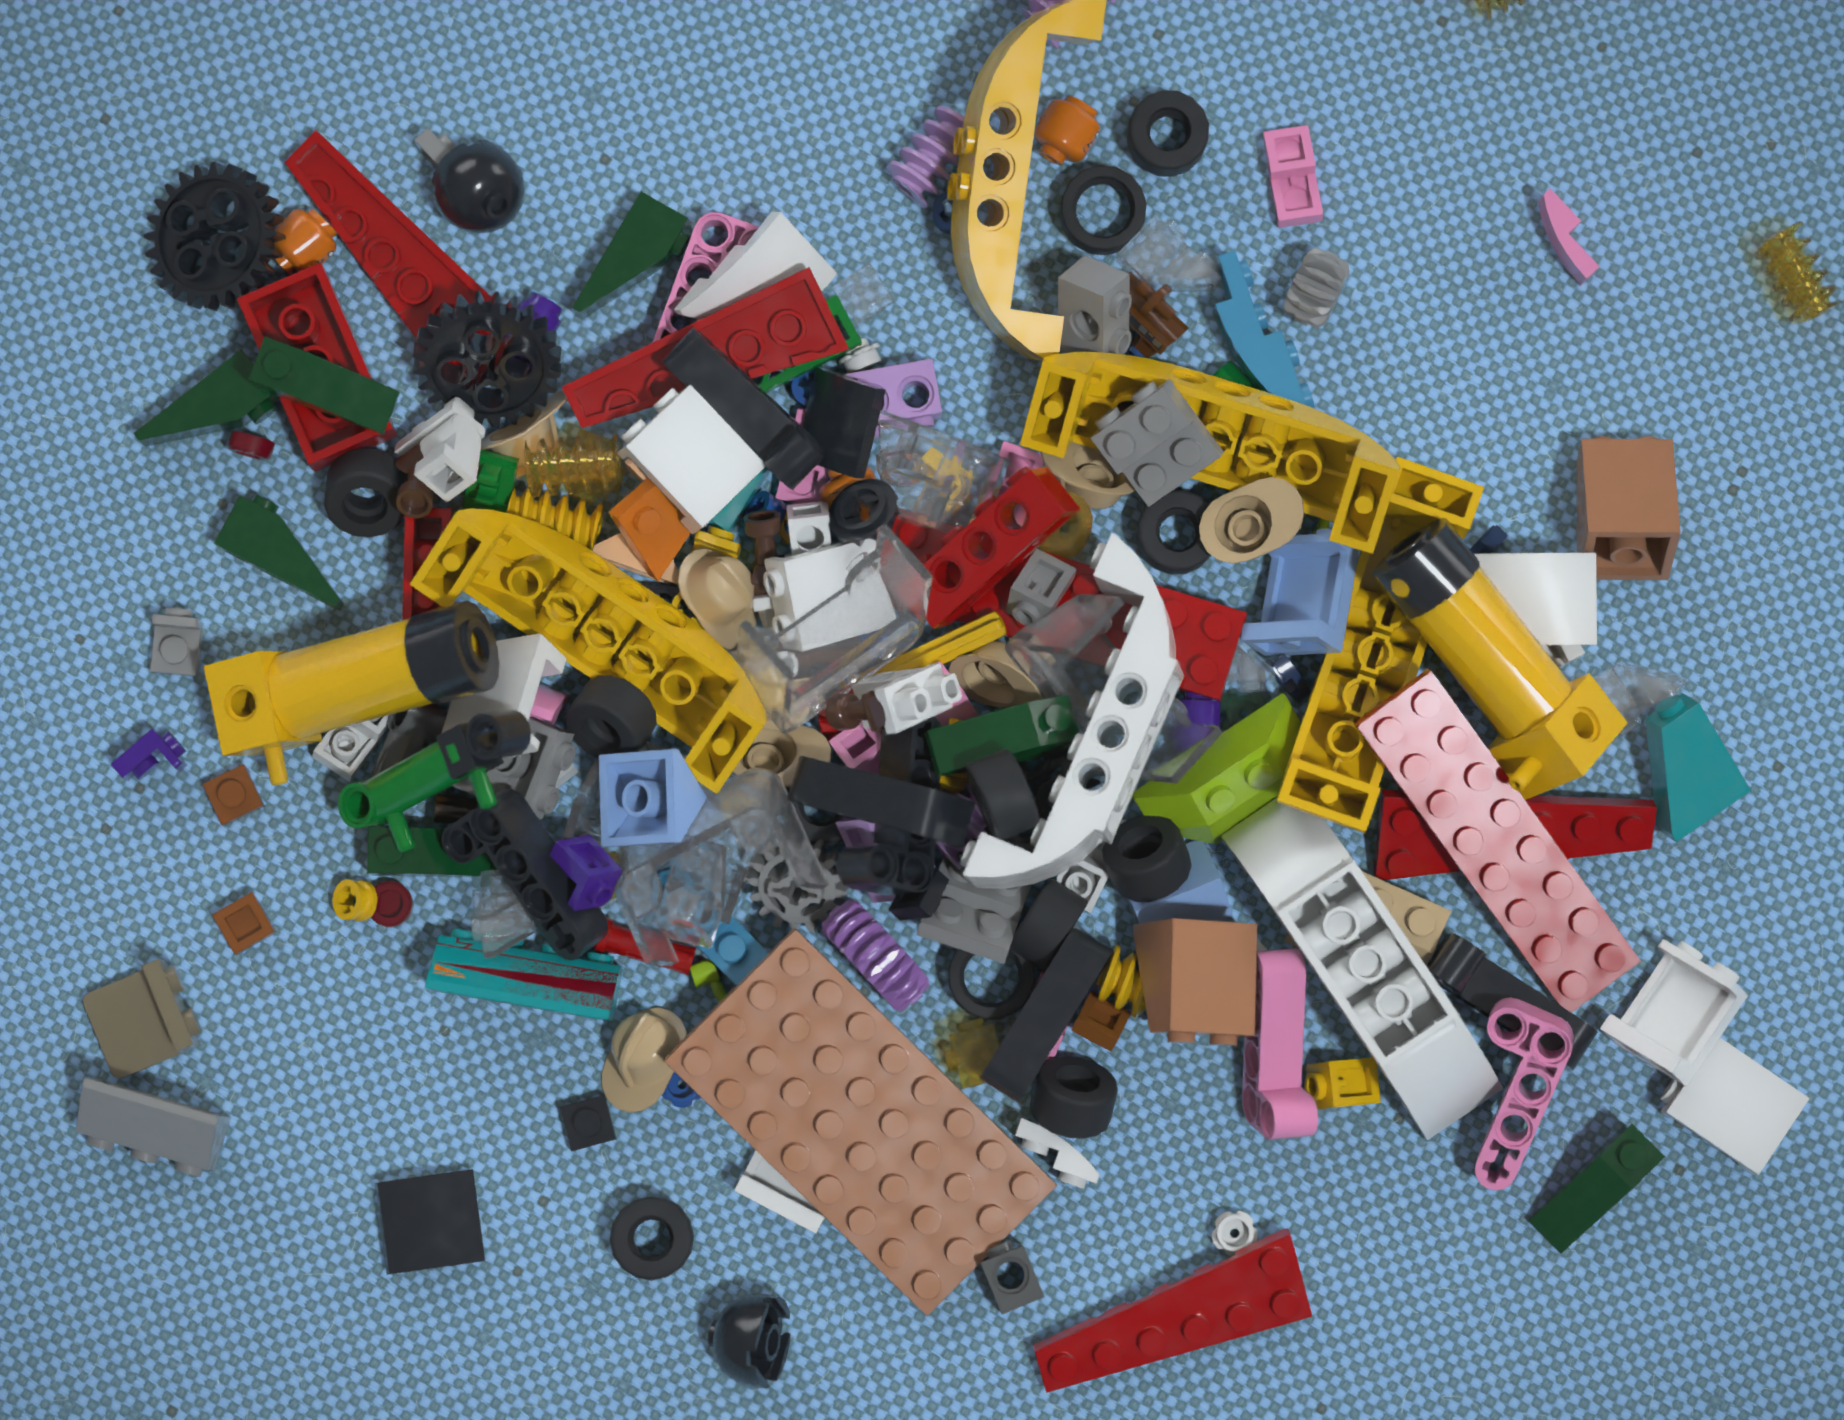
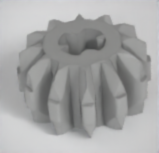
(1316, 287)

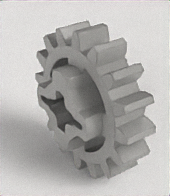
(788, 901)

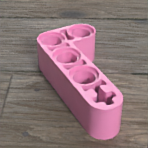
(702, 256)
(1273, 1057)
(1516, 1098)

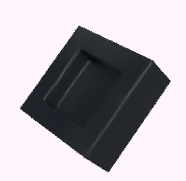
(920, 904)
(588, 1123)

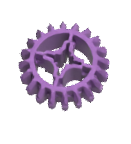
(875, 955)

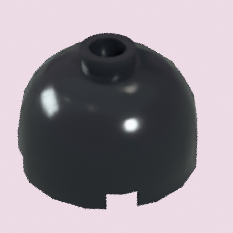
(478, 187)
(750, 1340)

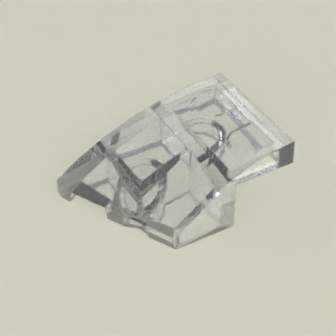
(935, 473)

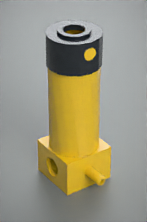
(291, 697)
(1543, 721)

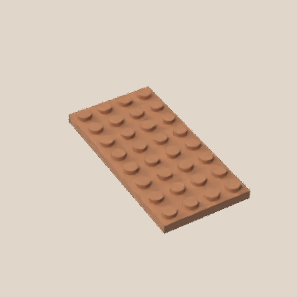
(860, 1121)

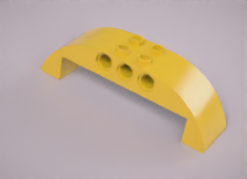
(989, 251)
(1262, 435)
(602, 627)
(1331, 764)

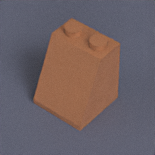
(1628, 506)
(1198, 978)

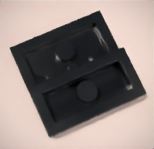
(843, 420)
(429, 1221)

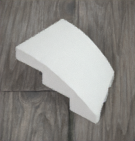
(767, 258)
(1549, 593)

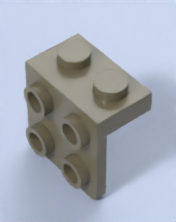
(142, 1019)

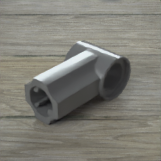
(410, 733)

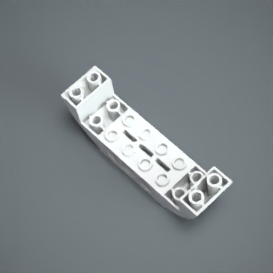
(1081, 816)
(1365, 964)

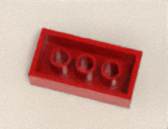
(309, 316)

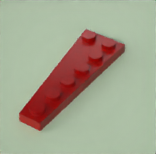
(386, 243)
(760, 334)
(1575, 823)
(1214, 1305)

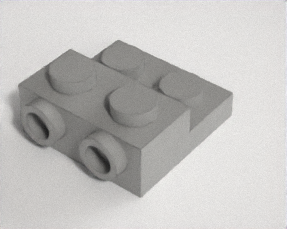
(1156, 441)
(535, 772)
(974, 917)

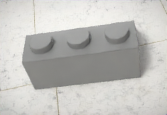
(150, 1126)

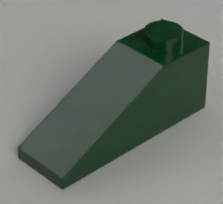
(637, 251)
(322, 386)
(213, 405)
(267, 543)
(1026, 729)
(424, 860)
(1596, 1187)

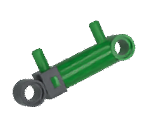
(459, 753)

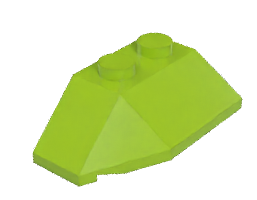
(1231, 778)

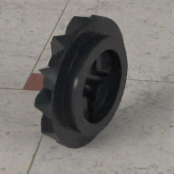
(846, 510)

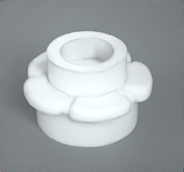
(861, 357)
(1229, 1221)

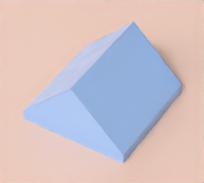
(647, 798)
(1198, 897)

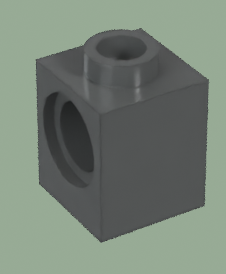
(1011, 1298)

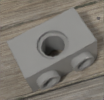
(1094, 308)

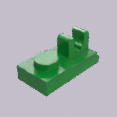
(494, 482)

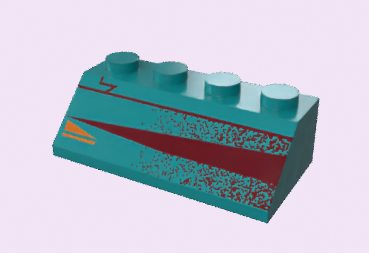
(526, 977)

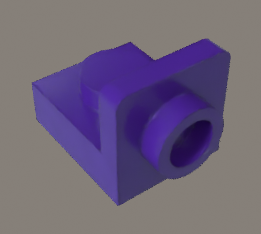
(141, 756)
(589, 868)

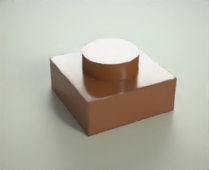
(233, 795)
(244, 923)
(1101, 1021)

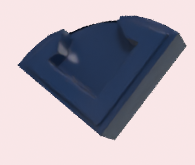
(1489, 541)
(1290, 679)

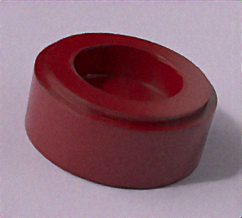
(250, 445)
(393, 904)

